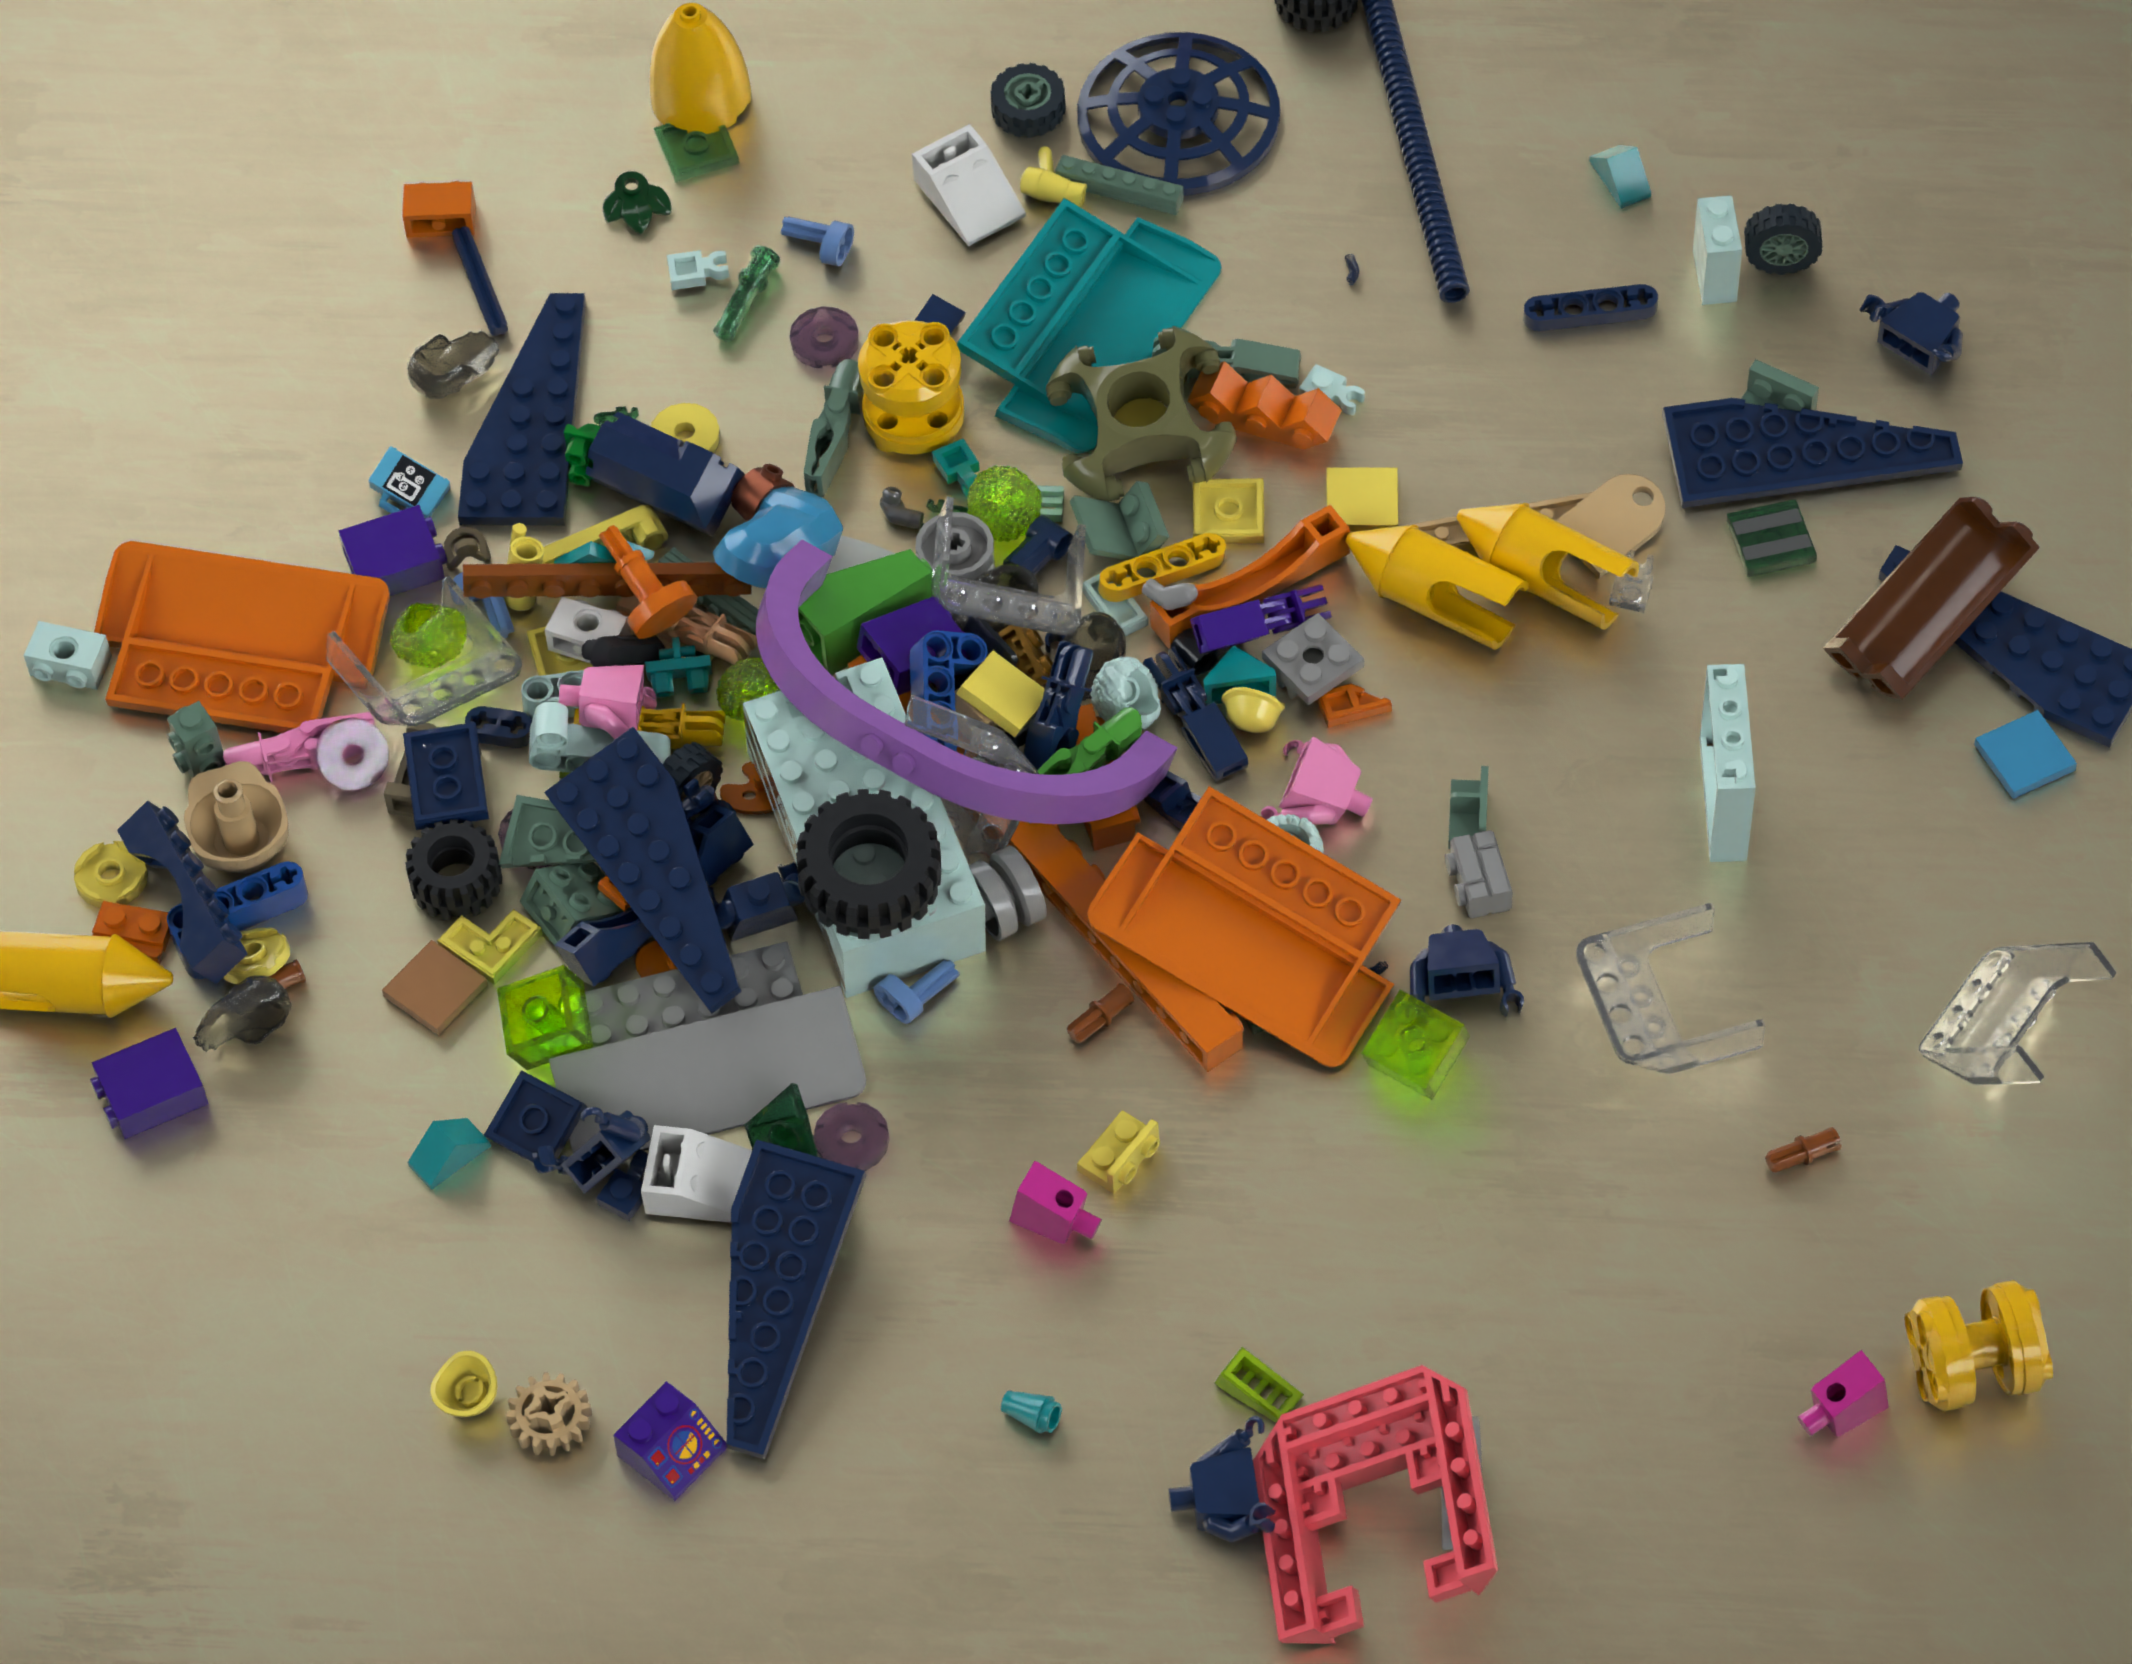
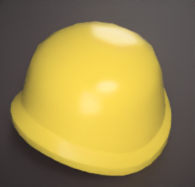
(1251, 709)
(464, 1385)

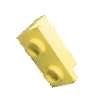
(1119, 1151)

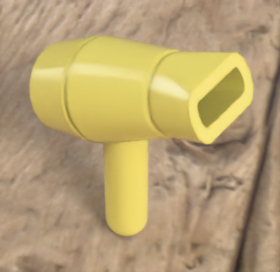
(1048, 186)

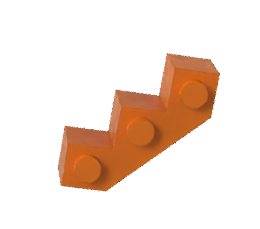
(1265, 408)

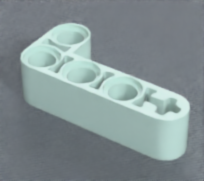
(565, 746)

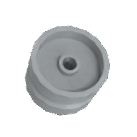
(969, 547)
(1008, 892)

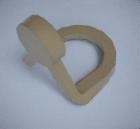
(465, 547)

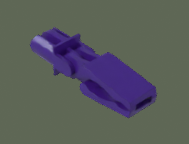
(1248, 621)

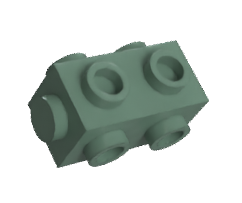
(195, 740)

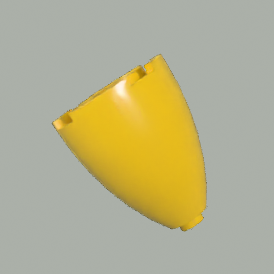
(697, 72)

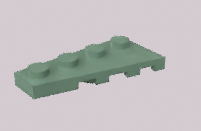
(540, 837)

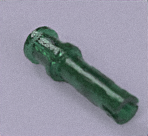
(751, 282)

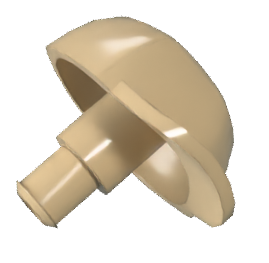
(235, 818)

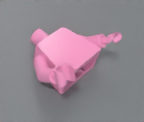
(610, 697)
(1321, 784)

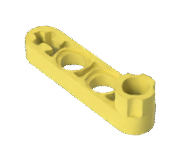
(636, 525)

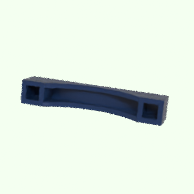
(207, 935)
(601, 945)

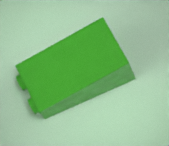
(856, 595)

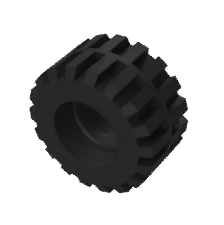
(1316, 13)
(447, 846)

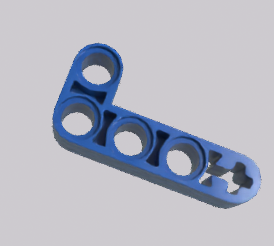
(943, 667)
(278, 890)

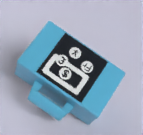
(407, 483)

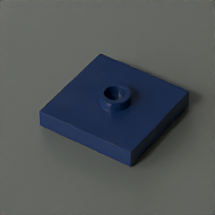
(534, 1117)

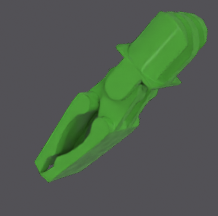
(1099, 748)

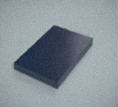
(445, 775)

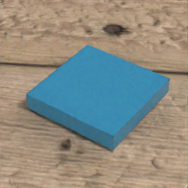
(2025, 754)

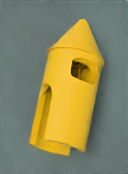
(1534, 549)
(1424, 576)
(75, 973)

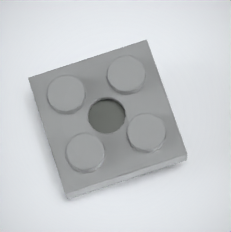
(1312, 659)

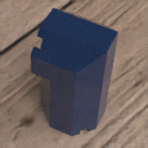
(663, 472)

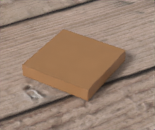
(435, 987)

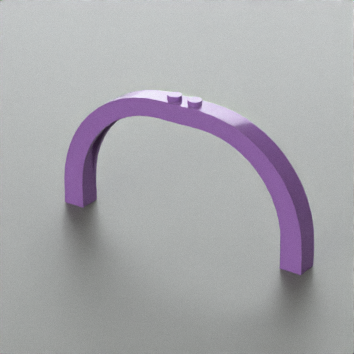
(917, 757)

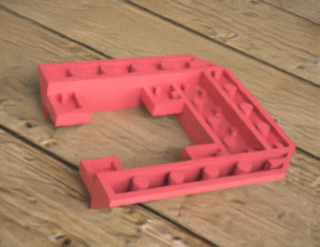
(1346, 1441)

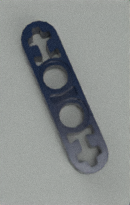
(1589, 302)

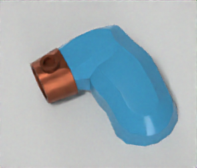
(775, 522)

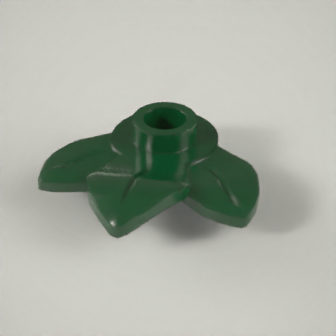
(635, 205)

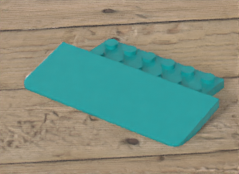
(1079, 289)

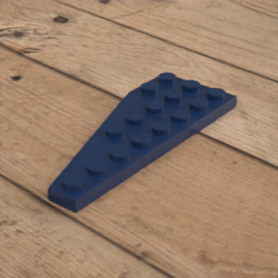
(1755, 451)

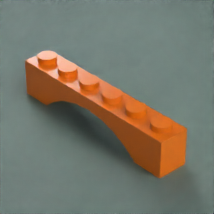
(1303, 551)

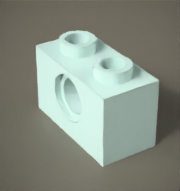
(85, 655)

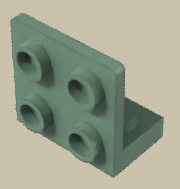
(1777, 387)
(1122, 528)
(565, 896)

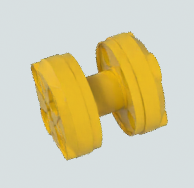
(911, 386)
(2006, 1339)

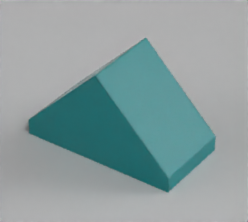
(1622, 174)
(1238, 670)
(446, 1149)

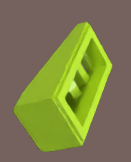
(1255, 1368)

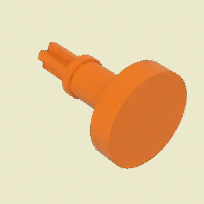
(659, 604)

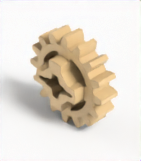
(547, 1430)

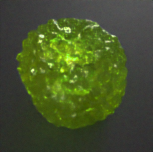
(1004, 501)
(429, 635)
(743, 683)

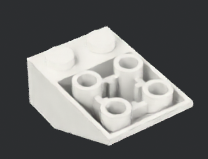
(967, 185)
(692, 1174)

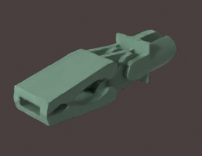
(1254, 361)
(833, 425)

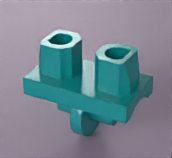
(664, 671)

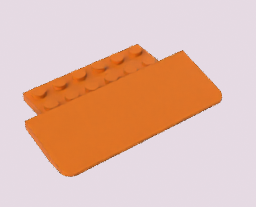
(232, 633)
(1254, 925)

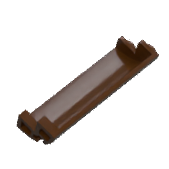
(1931, 597)

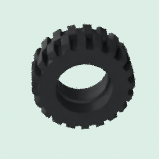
(861, 821)

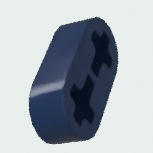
(500, 725)

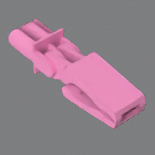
(290, 749)

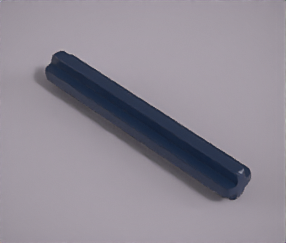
(480, 281)

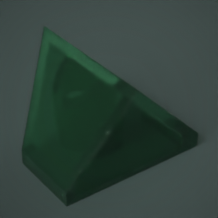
(783, 1123)

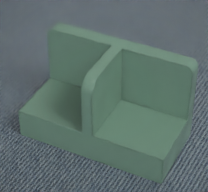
(1468, 806)

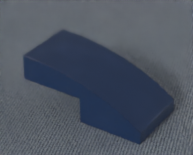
(1173, 799)

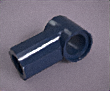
(1043, 542)

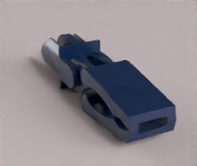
(1059, 710)
(1205, 725)

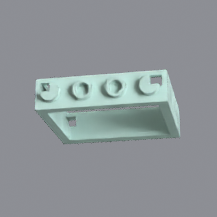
(1728, 763)

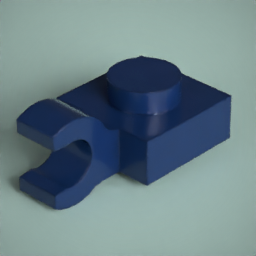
(623, 1190)

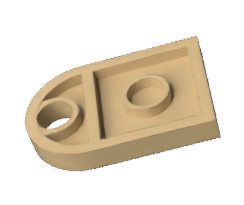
(1614, 517)

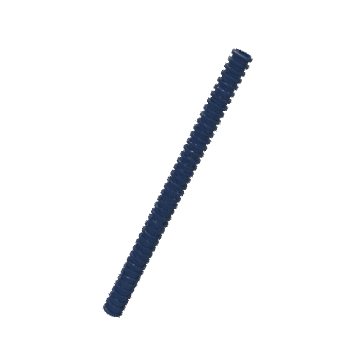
(1416, 150)

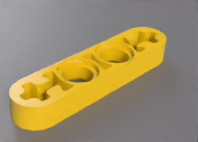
(1159, 563)

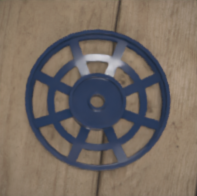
(1180, 121)

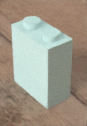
(1717, 250)

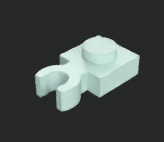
(690, 268)
(1334, 387)

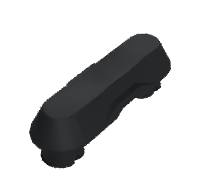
(621, 650)

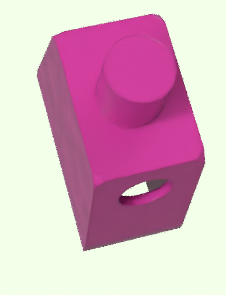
(1052, 1206)
(1846, 1397)

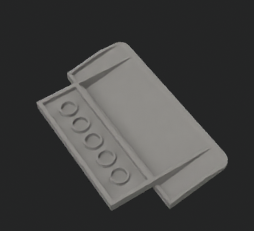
(708, 1071)

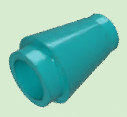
(1032, 1410)

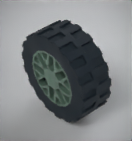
(1023, 115)
(1783, 239)

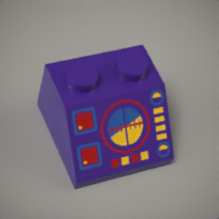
(669, 1441)

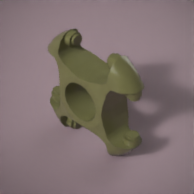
(1127, 447)

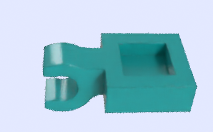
(957, 463)

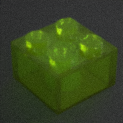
(544, 1017)
(1415, 1044)

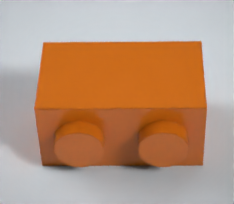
(438, 208)

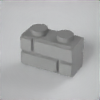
(1480, 874)

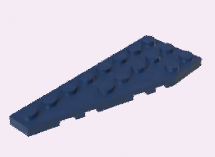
(518, 456)
(2051, 662)
(640, 836)
(782, 1254)

